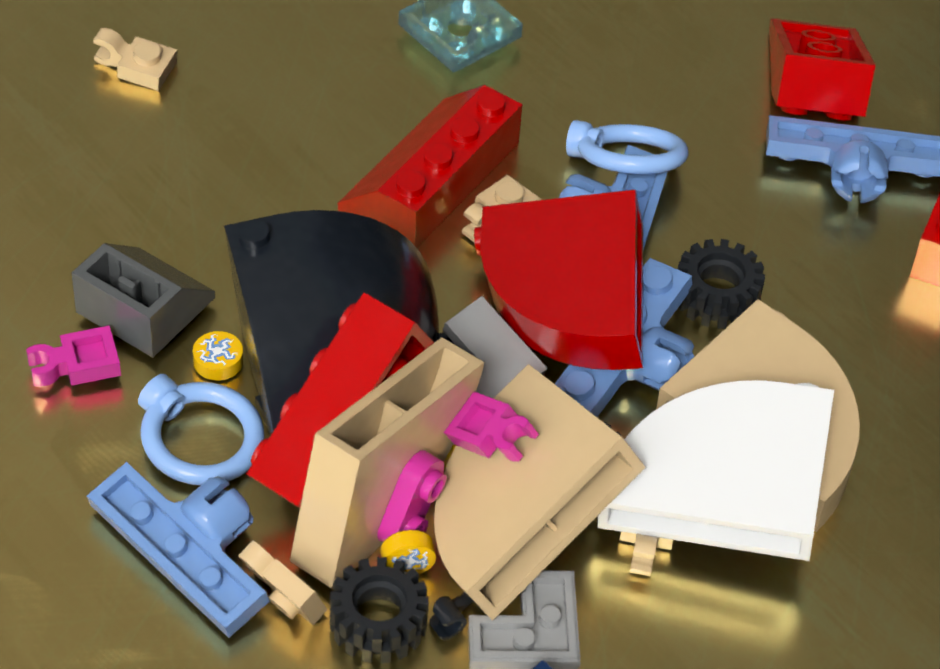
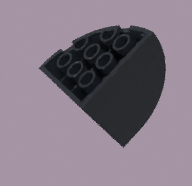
(301, 275)

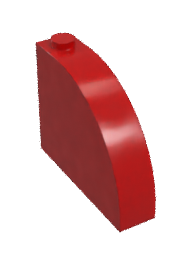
(569, 276)

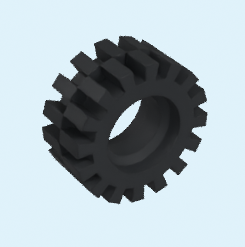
(725, 264)
(381, 584)

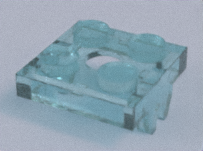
(490, 23)

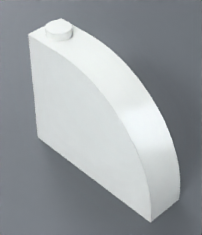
(730, 468)

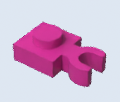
(82, 356)
(489, 425)

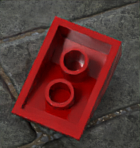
(819, 69)

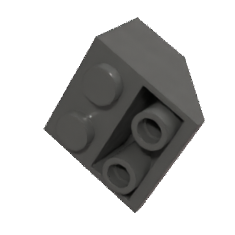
(137, 296)

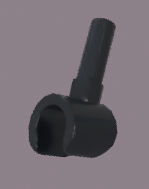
(448, 617)

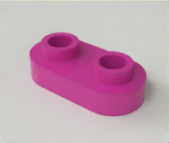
(414, 492)

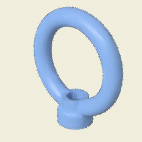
(587, 143)
(165, 400)

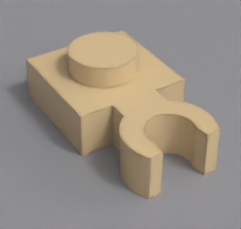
(290, 592)

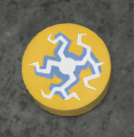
(217, 355)
(410, 547)

